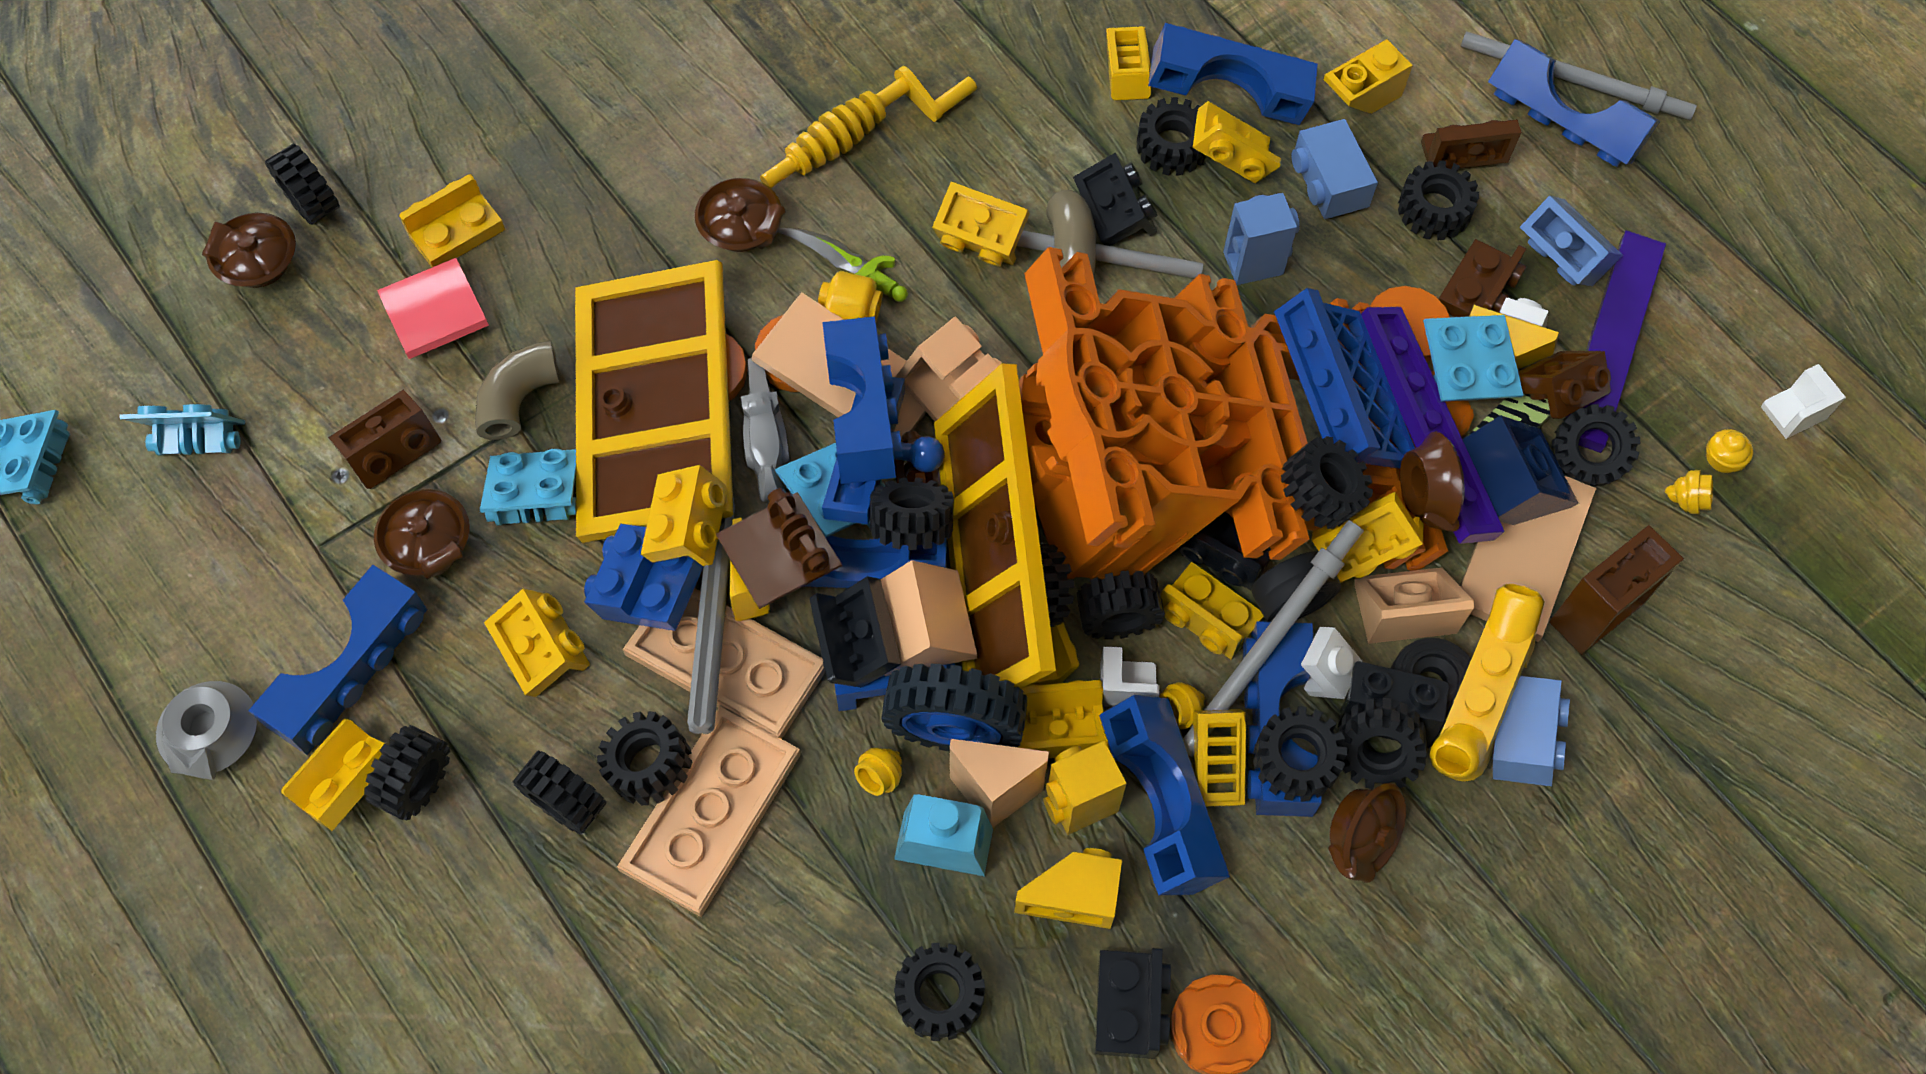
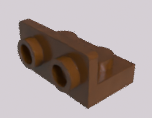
(1472, 144)
(1482, 279)
(1567, 380)
(386, 439)

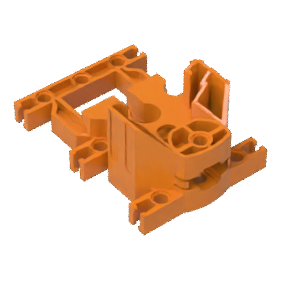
(1162, 421)

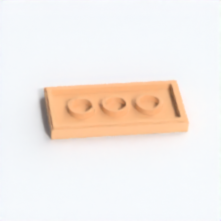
(797, 356)
(1529, 556)
(760, 671)
(707, 823)

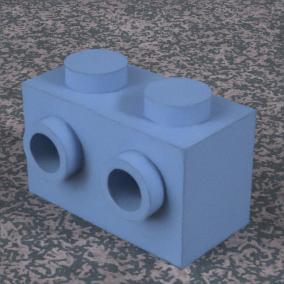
(1334, 169)
(1260, 238)
(1570, 241)
(1527, 736)

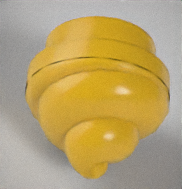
(1729, 451)
(1692, 492)
(1184, 700)
(879, 770)

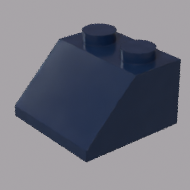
(1518, 471)

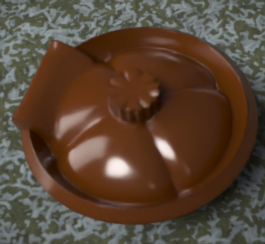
(739, 214)
(250, 249)
(1434, 482)
(422, 533)
(1367, 830)

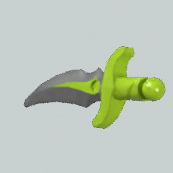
(843, 258)

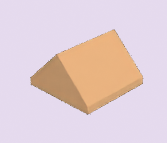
(1411, 605)
(928, 615)
(997, 776)

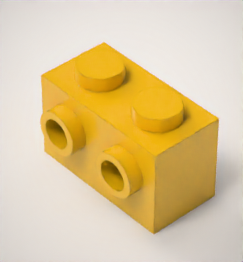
(1084, 787)

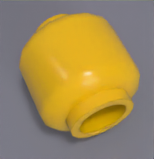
(851, 296)

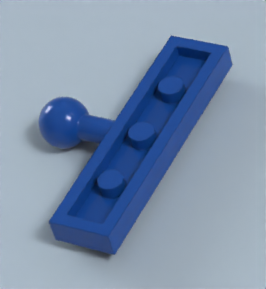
(852, 500)

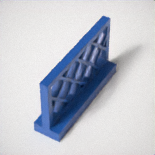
(1328, 382)

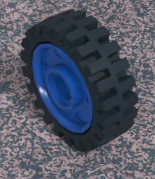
(953, 704)

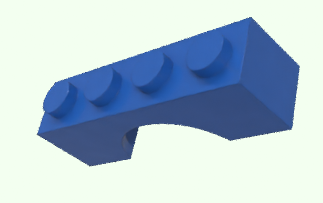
(1529, 77)
(1277, 82)
(863, 435)
(874, 560)
(1273, 680)
(307, 705)
(1184, 847)

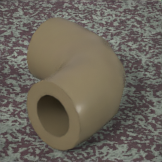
(1072, 226)
(508, 386)

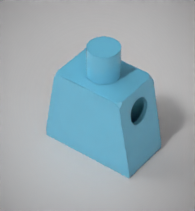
(945, 835)

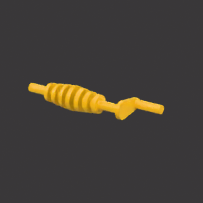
(848, 123)

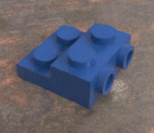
(636, 589)

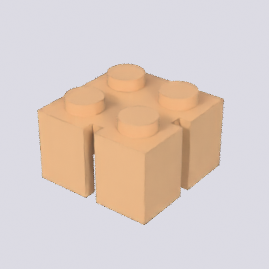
(946, 368)

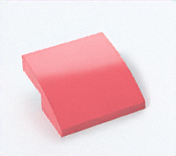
(432, 308)

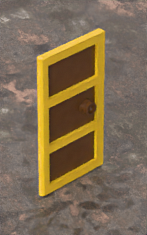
(648, 391)
(996, 530)

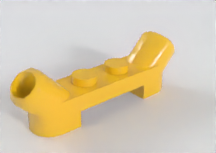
(1488, 684)

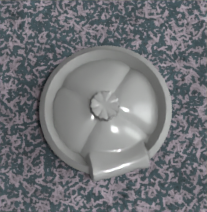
(205, 729)

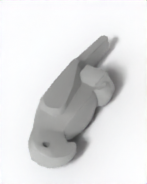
(763, 432)

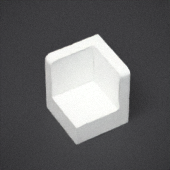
(1805, 403)
(1125, 678)

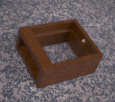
(1615, 589)

